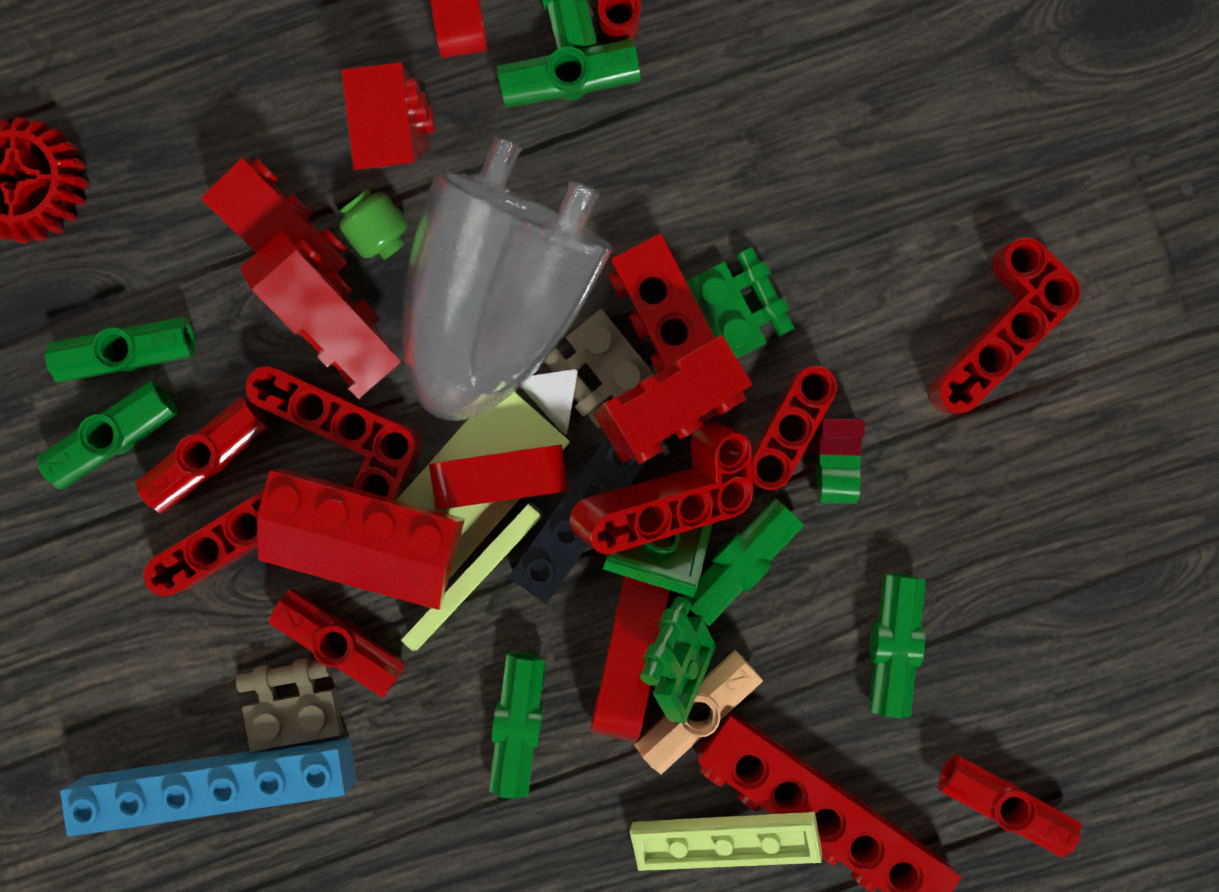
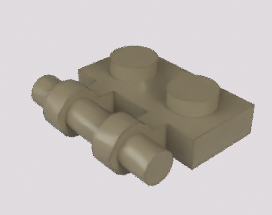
(608, 356)
(290, 718)

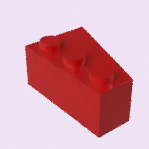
(260, 211)
(321, 311)
(673, 401)

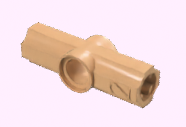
(721, 691)

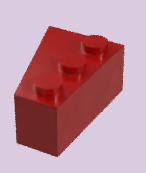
(386, 116)

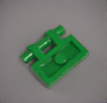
(726, 309)
(678, 660)

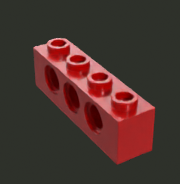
(655, 263)

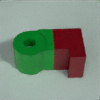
(838, 460)

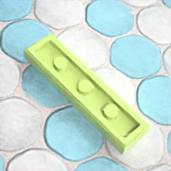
(473, 576)
(726, 841)

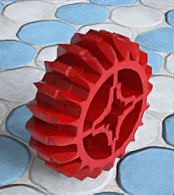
(18, 160)

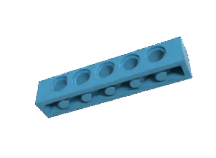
(208, 786)

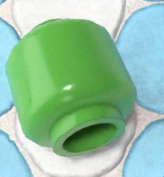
(373, 225)

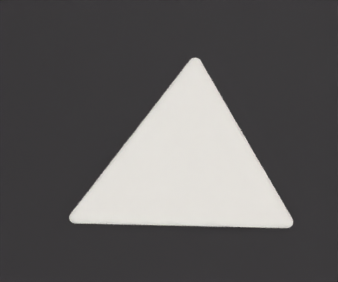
(553, 395)

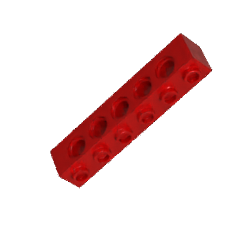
(815, 792)

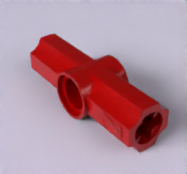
(180, 470)
(311, 627)
(1029, 818)

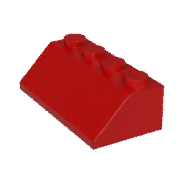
(357, 537)

